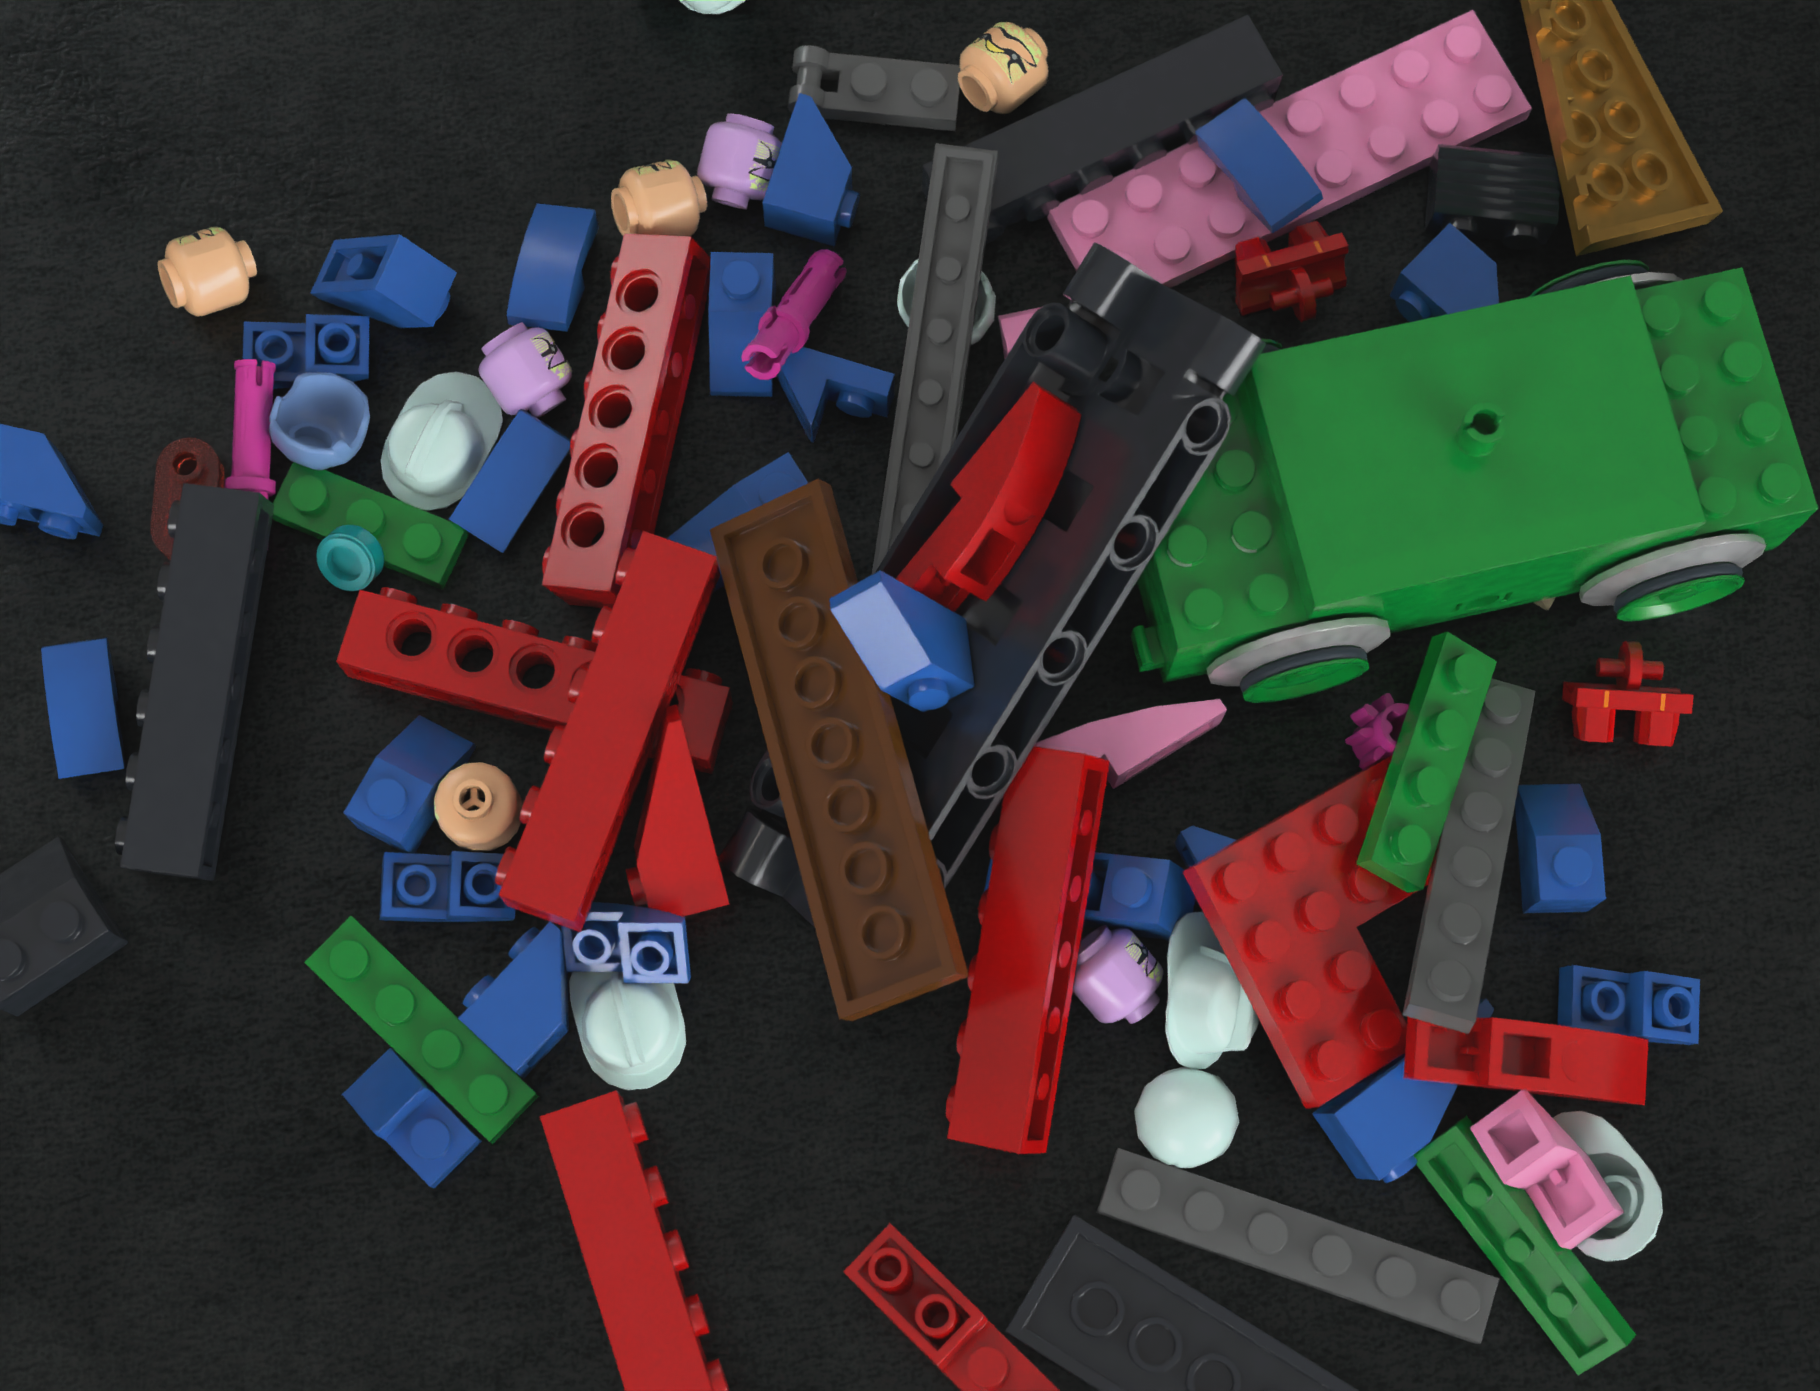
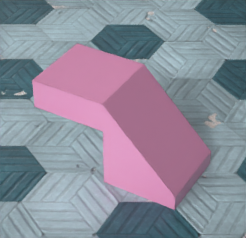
(1540, 1157)

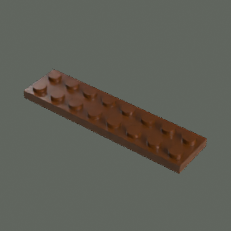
(836, 758)

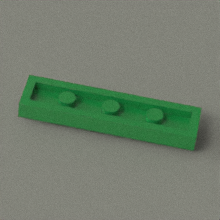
(1427, 763)
(421, 1029)
(1524, 1250)

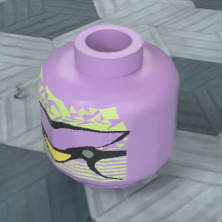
(738, 160)
(525, 370)
(1116, 975)

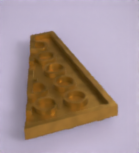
(1610, 130)

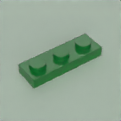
(410, 537)

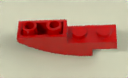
(1000, 504)
(1530, 1058)
(940, 1318)

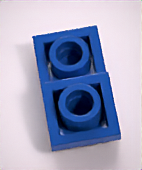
(1259, 164)
(549, 267)
(319, 346)
(511, 480)
(83, 707)
(442, 888)
(630, 940)
(1630, 1004)

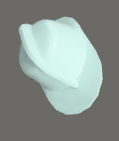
(441, 440)
(1205, 999)
(628, 1029)
(1627, 1179)

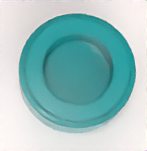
(350, 557)

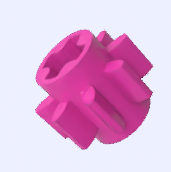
(1377, 729)

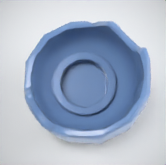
(320, 420)

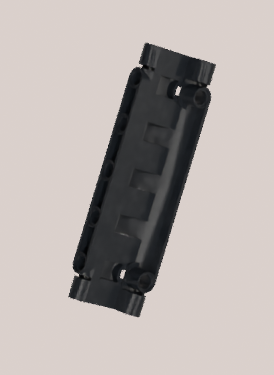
(1125, 481)

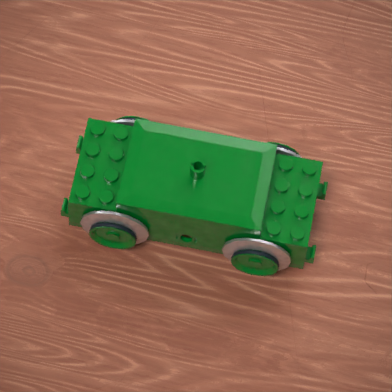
(1474, 464)

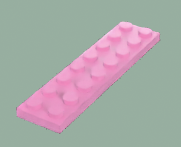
(1346, 132)

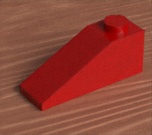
(673, 840)

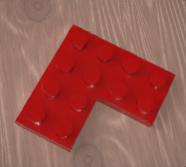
(1288, 924)

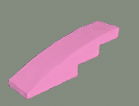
(1139, 737)

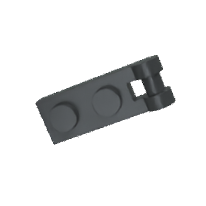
(878, 89)

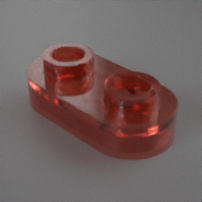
(169, 483)

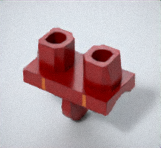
(1292, 275)
(1655, 707)

